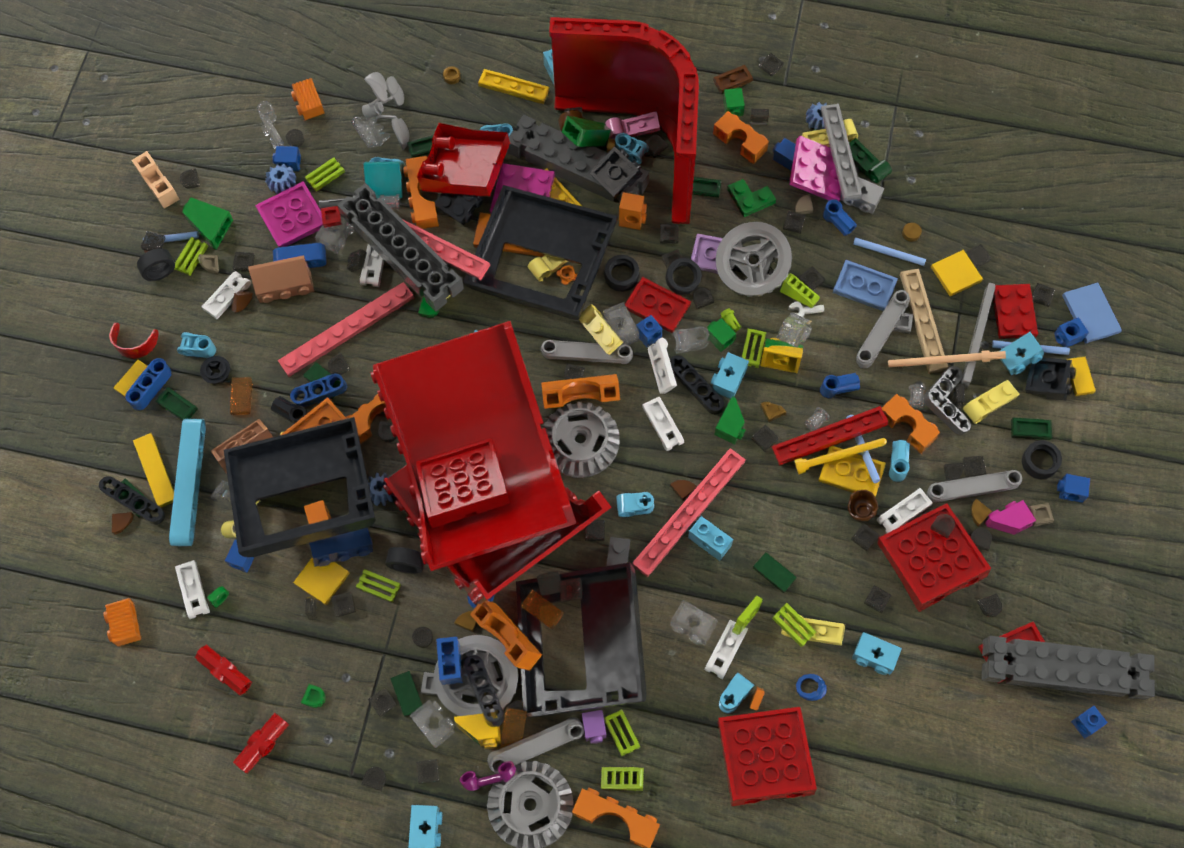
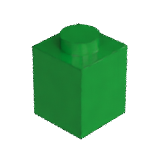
(734, 101)
(721, 334)

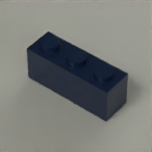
(341, 547)

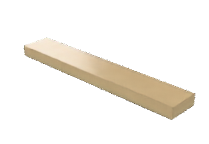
(923, 318)

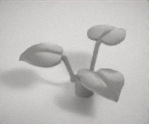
(376, 108)

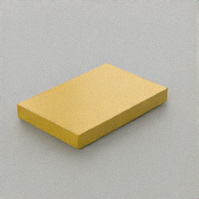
(850, 473)

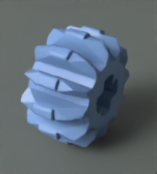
(814, 117)
(280, 178)
(374, 485)

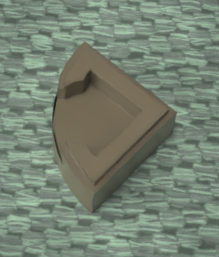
(804, 205)
(209, 263)

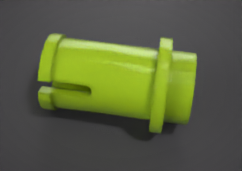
(730, 319)

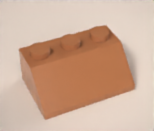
(281, 279)
(252, 433)

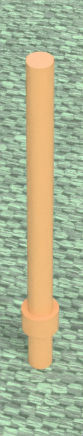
(985, 356)

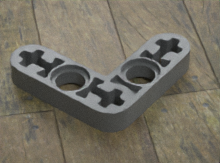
(941, 398)

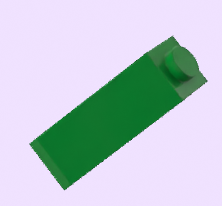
(585, 132)
(208, 220)

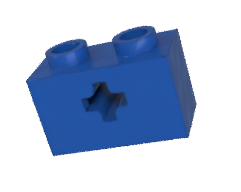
(449, 660)

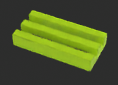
(323, 172)
(188, 254)
(756, 333)
(363, 579)
(747, 615)
(798, 619)
(629, 749)

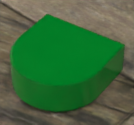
(426, 311)
(218, 596)
(313, 696)

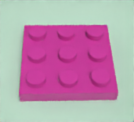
(814, 169)
(524, 178)
(291, 215)

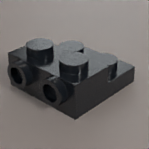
(616, 171)
(459, 206)
(1051, 378)

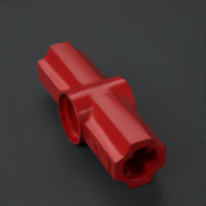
(223, 670)
(260, 743)

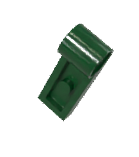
(868, 163)

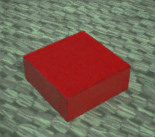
(331, 216)

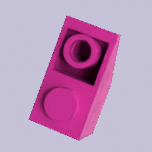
(1012, 519)

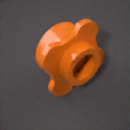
(567, 270)

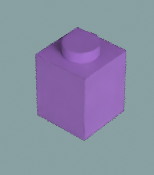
(594, 726)

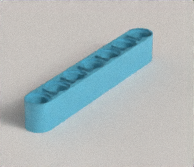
(187, 482)

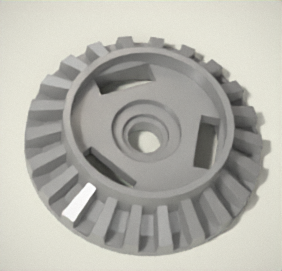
(732, 254)
(583, 460)
(490, 651)
(556, 806)

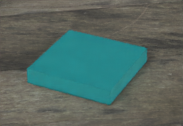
(384, 178)

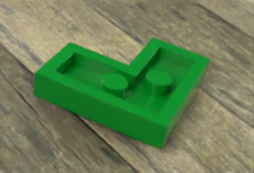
(748, 201)

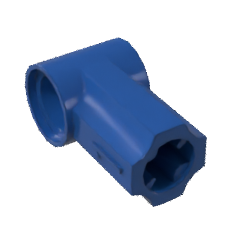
(839, 217)
(841, 384)

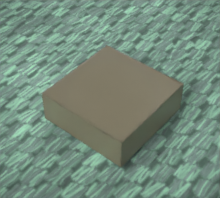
(1042, 514)

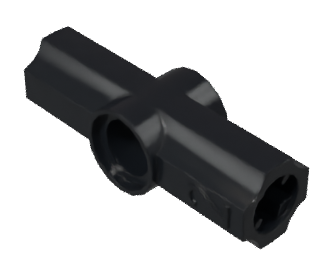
(287, 409)

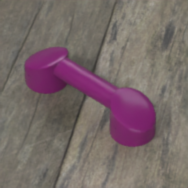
(471, 782)

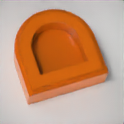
(756, 698)

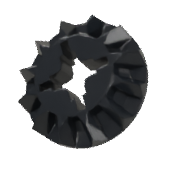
(215, 362)

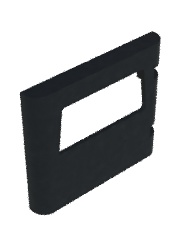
(550, 229)
(292, 464)
(610, 643)

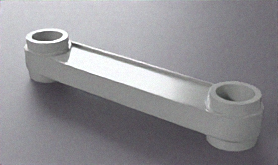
(882, 329)
(584, 352)
(974, 486)
(537, 743)

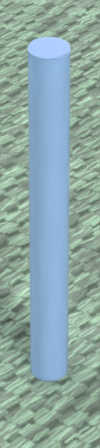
(889, 251)
(1047, 349)
(867, 459)

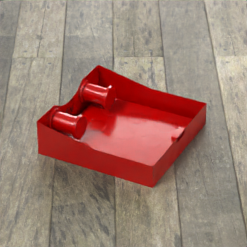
(466, 161)
(462, 483)
(931, 563)
(766, 756)

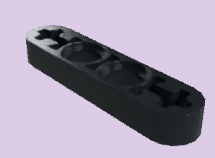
(696, 384)
(132, 499)
(481, 691)

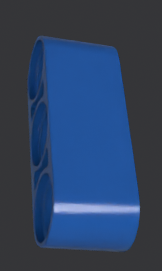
(314, 253)
(148, 375)
(309, 390)

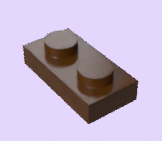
(733, 79)

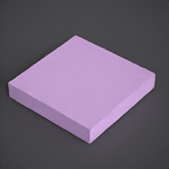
(705, 252)

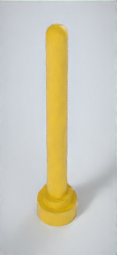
(804, 464)

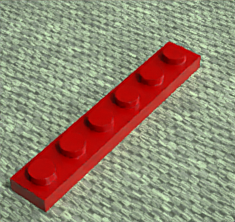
(830, 435)

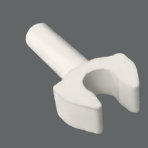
(805, 310)

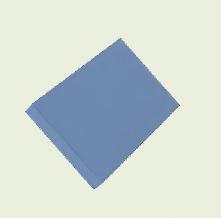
(865, 285)
(1093, 310)

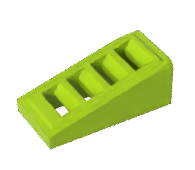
(799, 291)
(631, 770)

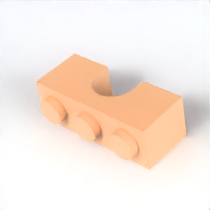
(155, 180)

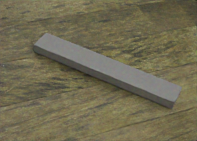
(841, 152)
(978, 333)

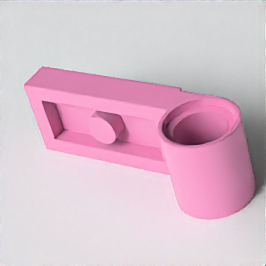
(634, 126)

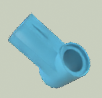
(900, 460)

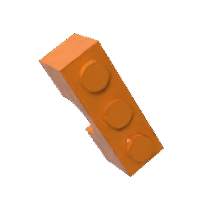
(731, 127)
(923, 433)

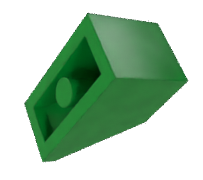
(731, 423)

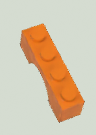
(424, 210)
(560, 392)
(365, 416)
(518, 647)
(592, 806)

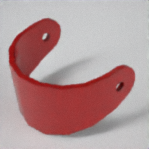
(135, 352)

